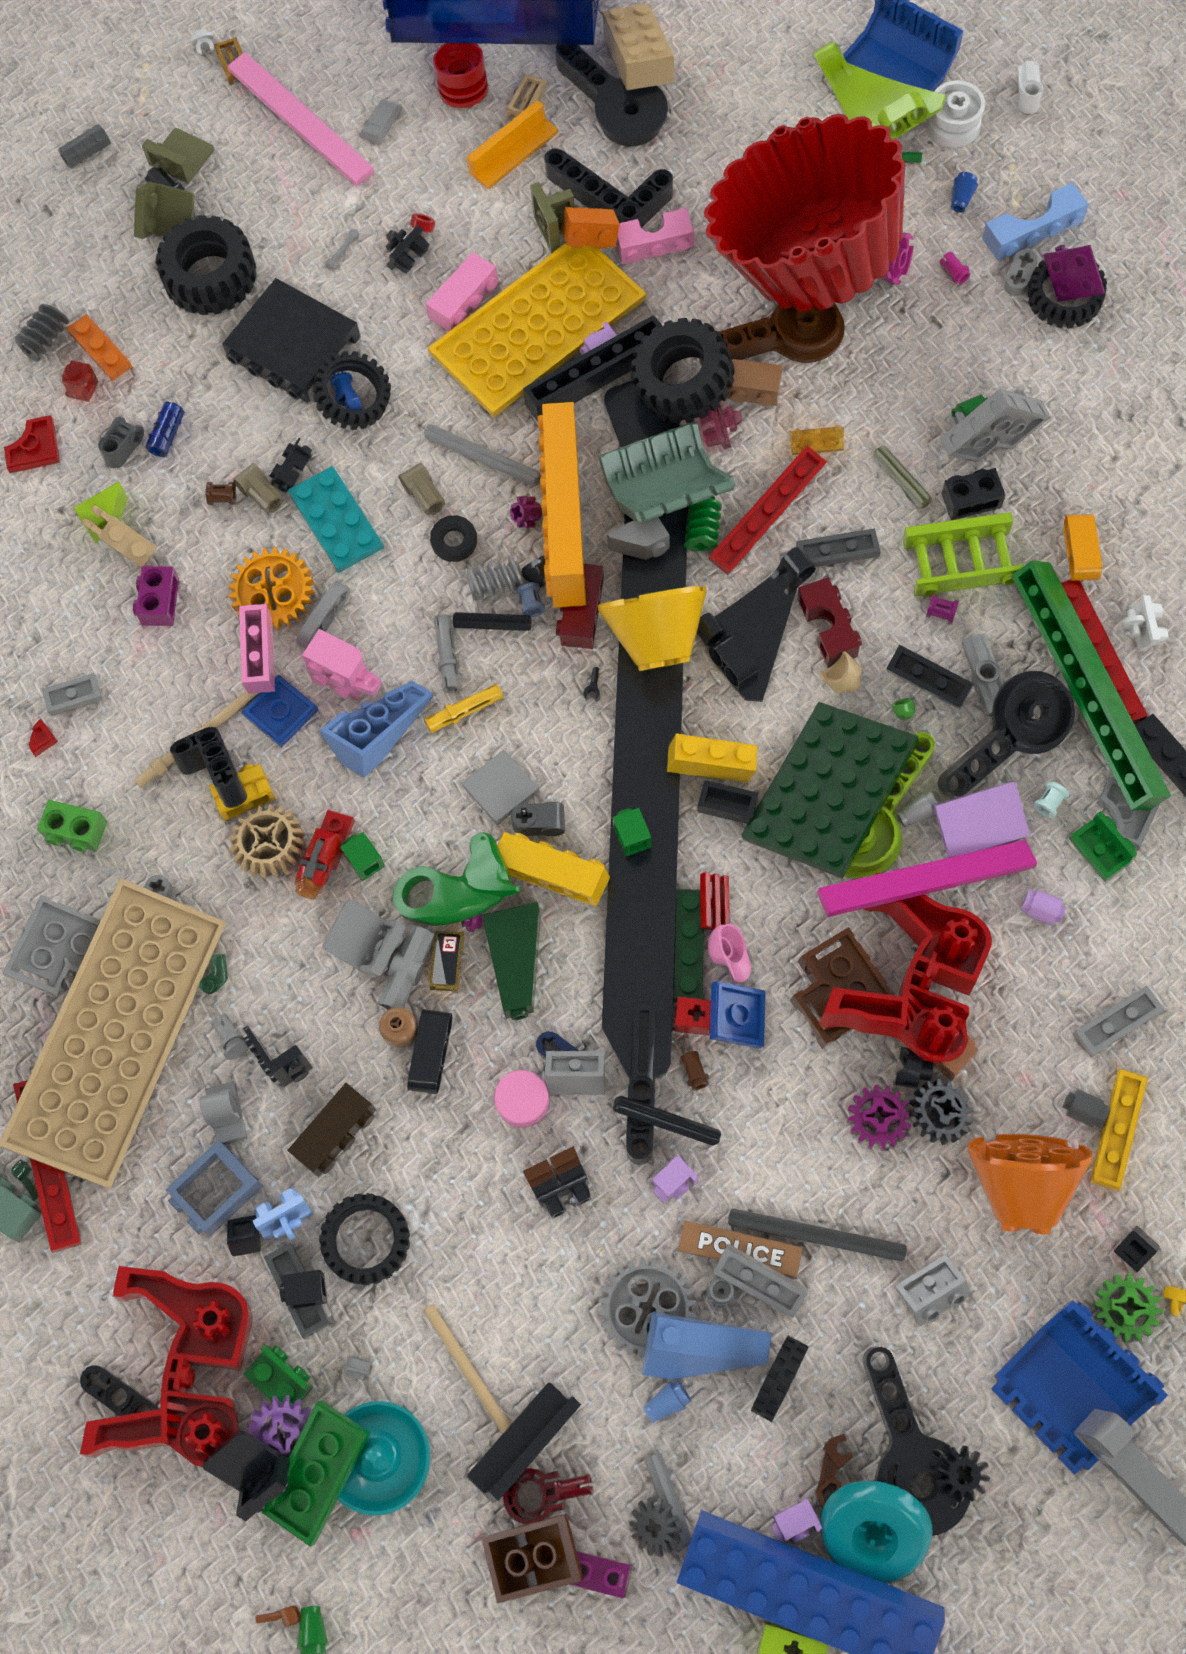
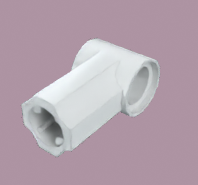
(1029, 87)

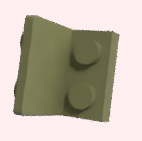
(179, 154)
(160, 209)

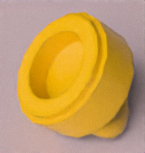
(1177, 1298)

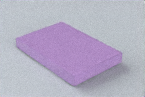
(981, 820)

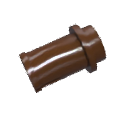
(695, 1071)

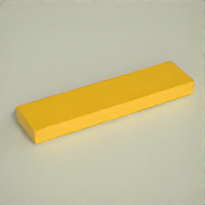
(1118, 1130)

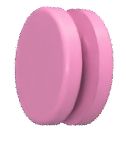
(521, 1098)

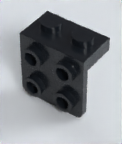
(285, 1068)
(251, 1469)

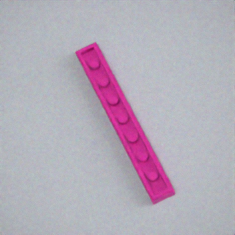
(926, 878)

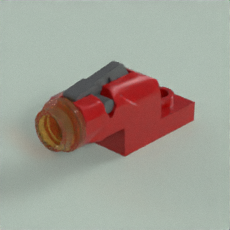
(323, 854)

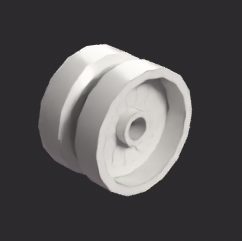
(960, 117)

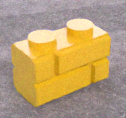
(257, 789)

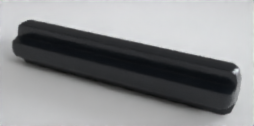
(492, 621)

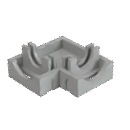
(999, 421)
(51, 945)

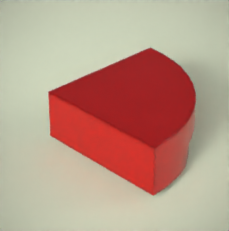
(41, 738)

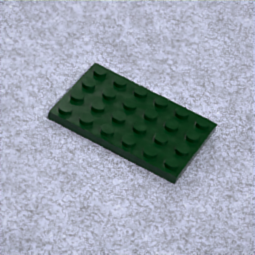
(830, 789)

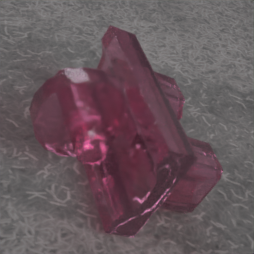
(719, 433)

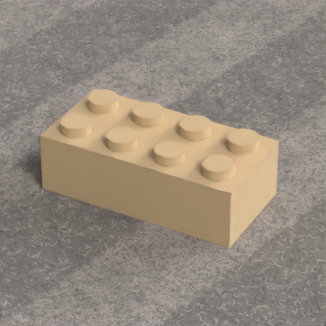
(638, 46)

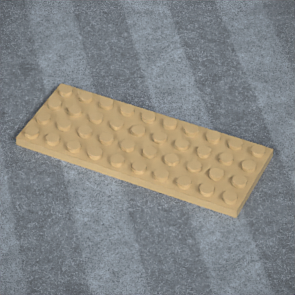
(113, 1034)

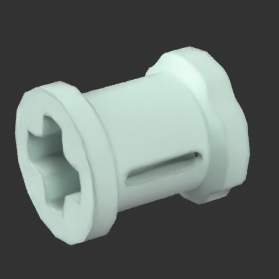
(1051, 799)

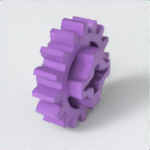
(282, 1413)

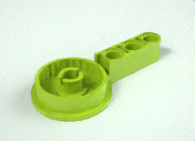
(885, 837)

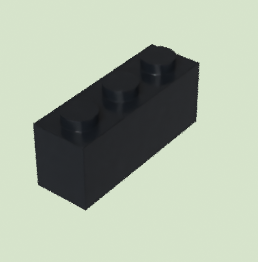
(929, 677)

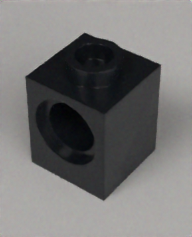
(304, 1289)

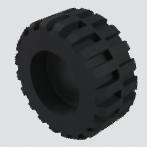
(203, 239)
(666, 347)

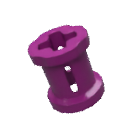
(942, 608)

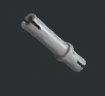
(448, 664)

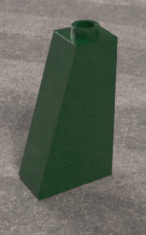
(514, 954)

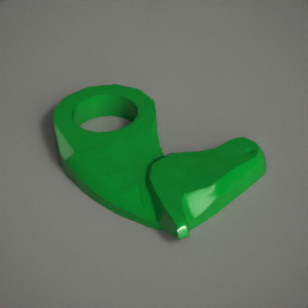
(454, 897)

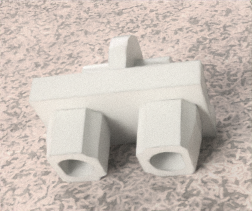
(1143, 625)

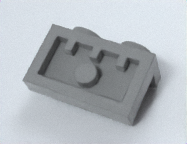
(933, 1290)

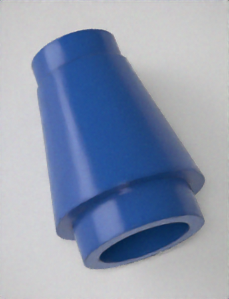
(963, 190)

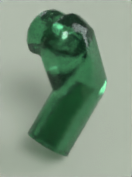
(217, 977)

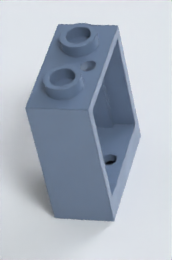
(229, 1207)

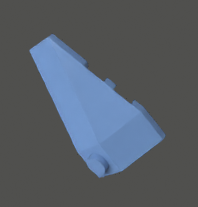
(370, 733)
(696, 1347)

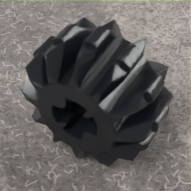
(951, 1476)

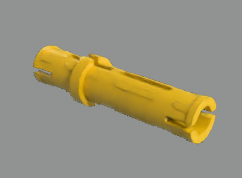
(459, 710)

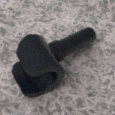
(593, 685)

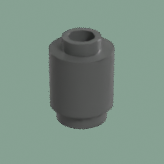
(1086, 1108)

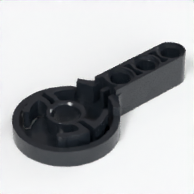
(911, 1448)

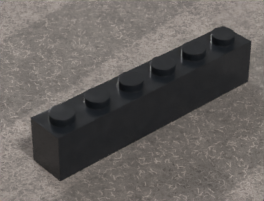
(589, 370)

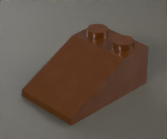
(532, 1558)

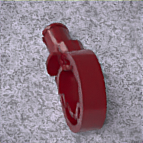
(563, 1489)

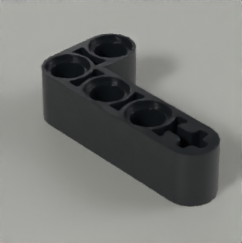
(208, 750)

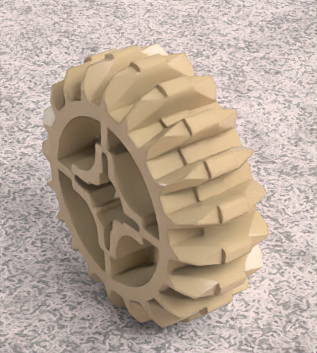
(255, 859)

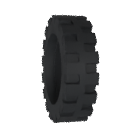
(779, 1378)

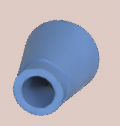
(667, 1401)

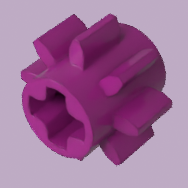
(526, 512)

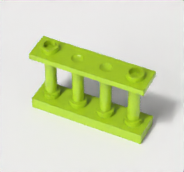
(966, 530)

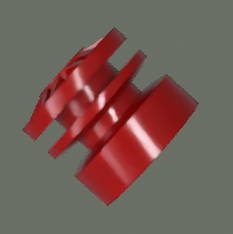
(460, 74)

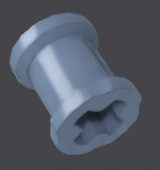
(531, 600)

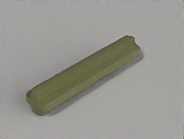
(902, 476)

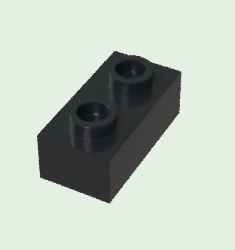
(727, 802)

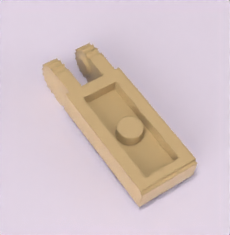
(121, 538)

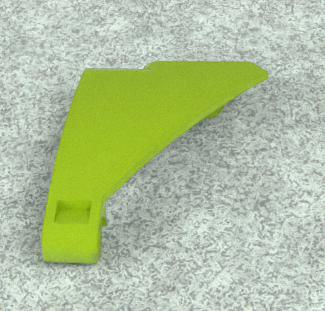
(876, 97)

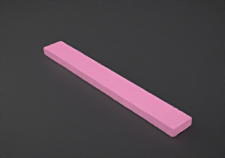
(300, 119)

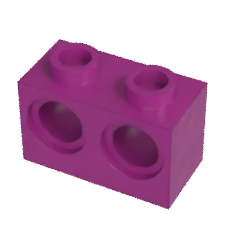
(162, 596)

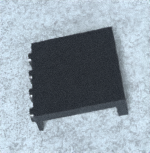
(288, 338)

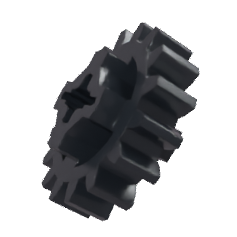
(940, 1112)

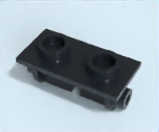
(295, 457)

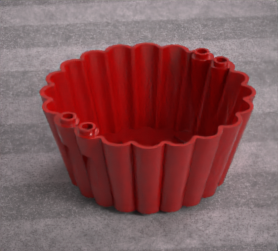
(812, 211)

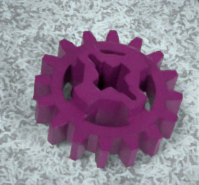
(866, 1119)

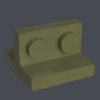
(549, 213)

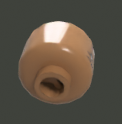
(402, 1035)

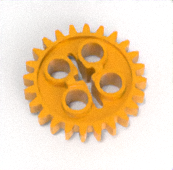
(294, 583)

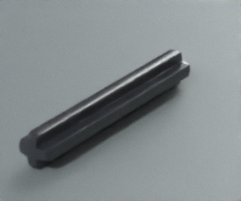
(666, 1120)

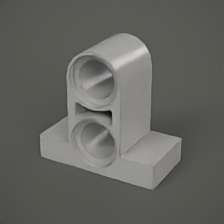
(223, 1112)

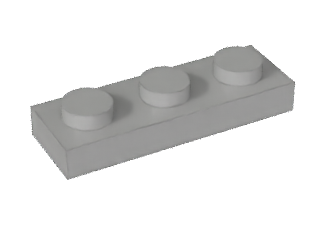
(1118, 1021)
(760, 1280)

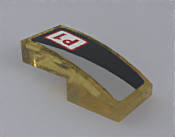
(446, 961)

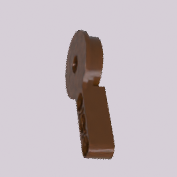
(788, 335)

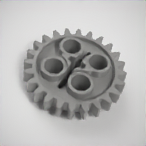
(621, 1296)

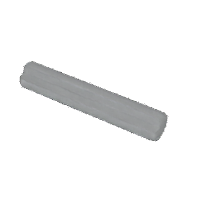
(665, 1490)

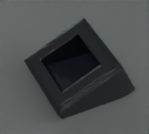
(243, 1236)
(1137, 1248)

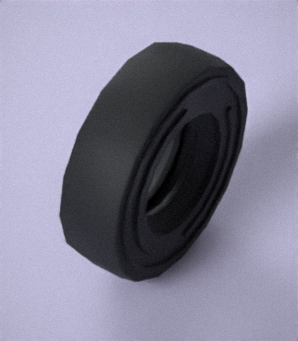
(448, 524)

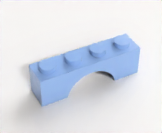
(1010, 234)

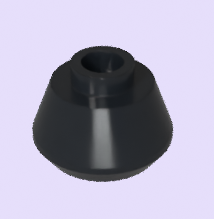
(535, 572)

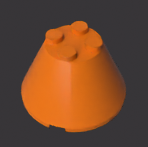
(1028, 1178)

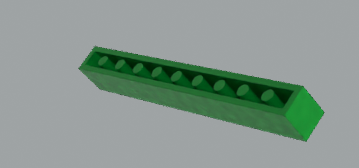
(1091, 686)

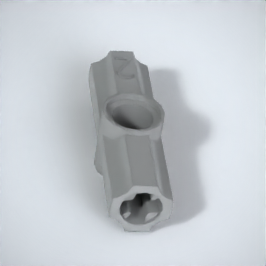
(981, 660)
(406, 968)

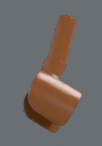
(289, 1615)

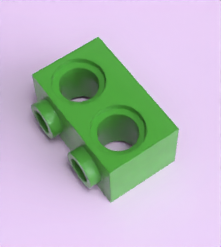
(75, 820)

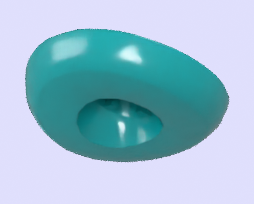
(391, 1462)
(876, 1530)

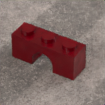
(822, 601)

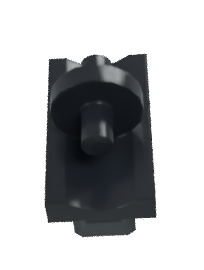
(414, 242)

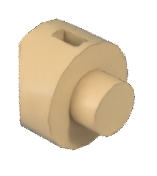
(843, 675)

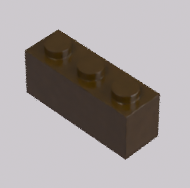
(332, 1130)

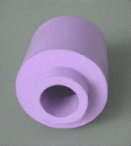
(1043, 907)

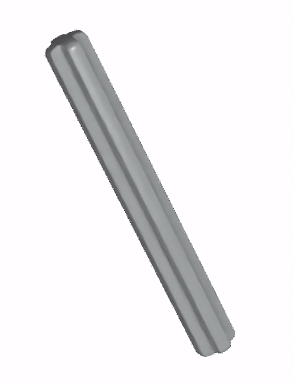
(482, 454)

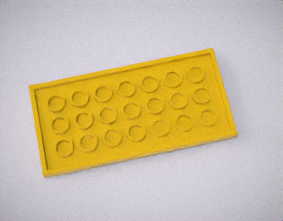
(535, 325)

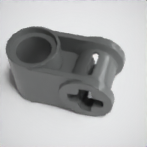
(122, 440)
(542, 819)

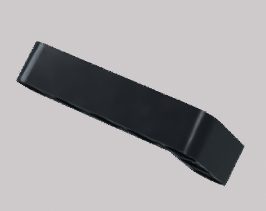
(599, 194)

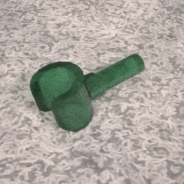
(20, 1171)

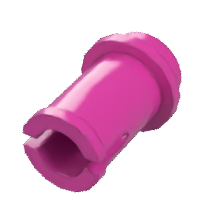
(958, 271)

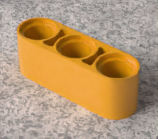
(1082, 547)

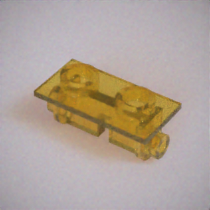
(818, 439)

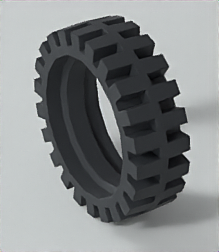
(1056, 312)
(356, 364)
(337, 1216)

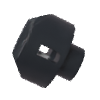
(913, 1069)

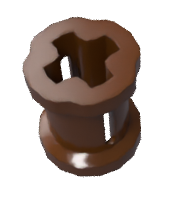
(221, 493)

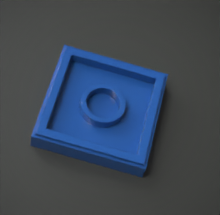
(280, 712)
(737, 1014)

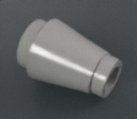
(918, 809)

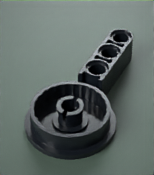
(623, 114)
(1015, 727)

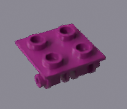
(1073, 272)

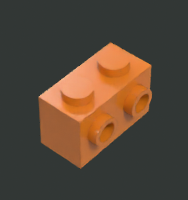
(590, 227)

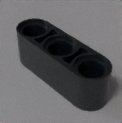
(429, 1051)

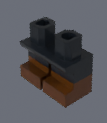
(572, 1180)

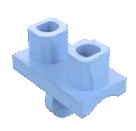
(284, 1217)

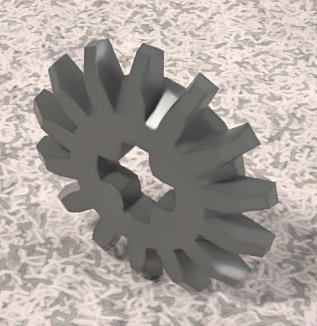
(661, 1516)

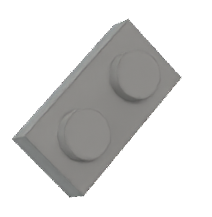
(72, 694)

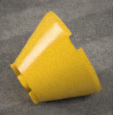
(657, 626)

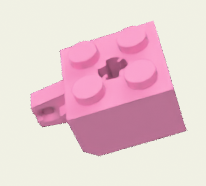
(339, 667)

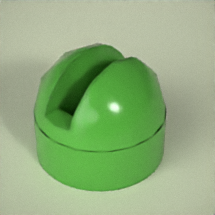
(904, 708)

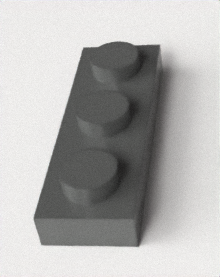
(841, 547)
(284, 1262)

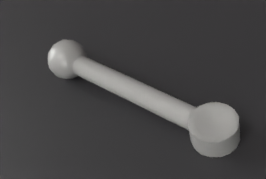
(353, 235)

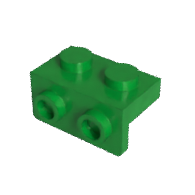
(1104, 846)

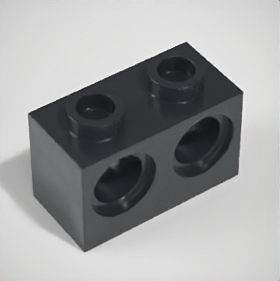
(975, 499)

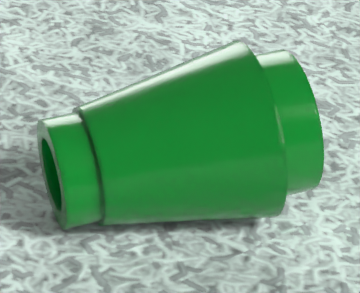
(312, 1633)

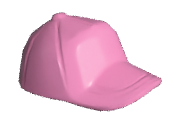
(729, 948)

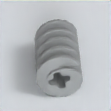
(494, 578)

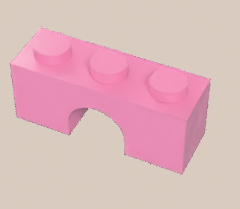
(636, 244)

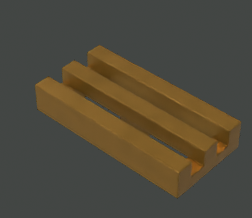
(226, 44)

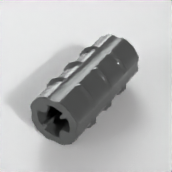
(84, 146)

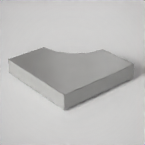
(1129, 823)

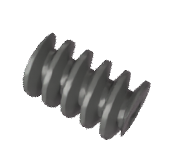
(39, 329)

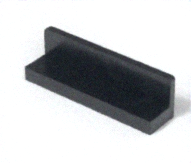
(522, 1442)

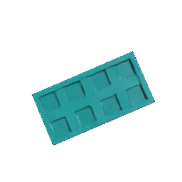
(335, 519)

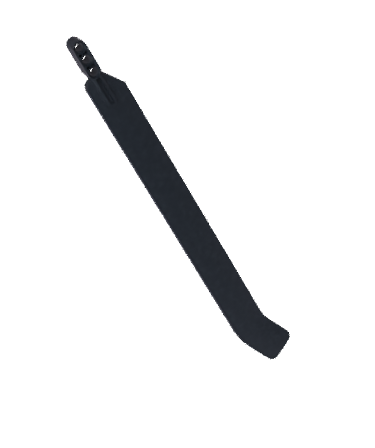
(643, 884)

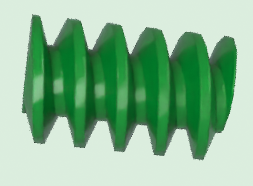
(703, 525)

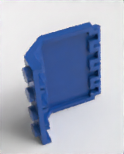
(906, 44)
(1068, 1374)

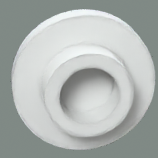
(200, 38)

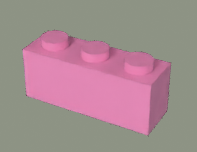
(462, 292)
(256, 648)

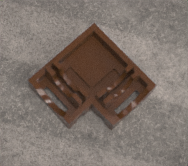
(843, 968)

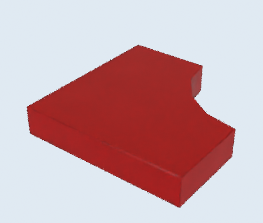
(35, 447)

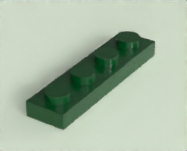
(688, 945)

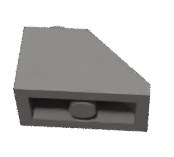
(640, 539)

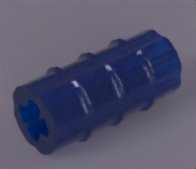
(165, 429)

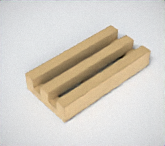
(511, 109)

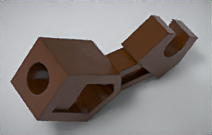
(831, 1462)

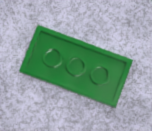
(317, 1472)

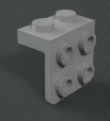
(363, 938)

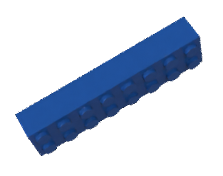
(807, 1592)

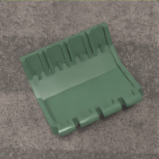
(662, 474)

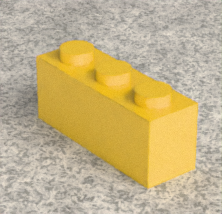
(712, 758)

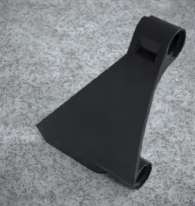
(749, 632)

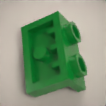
(276, 1377)

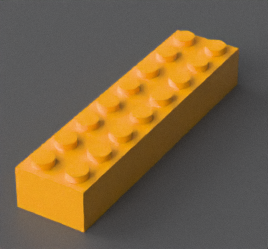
(561, 505)

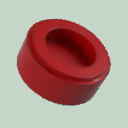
(425, 222)

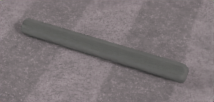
(817, 1234)

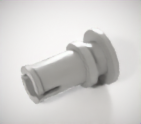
(231, 1039)

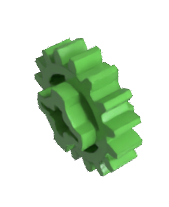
(1127, 1294)

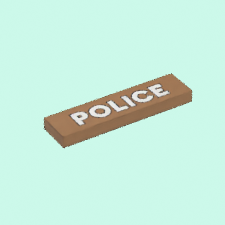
(712, 1241)

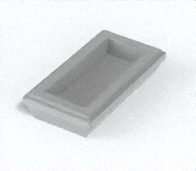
(380, 121)

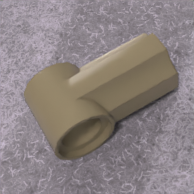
(254, 483)
(419, 484)

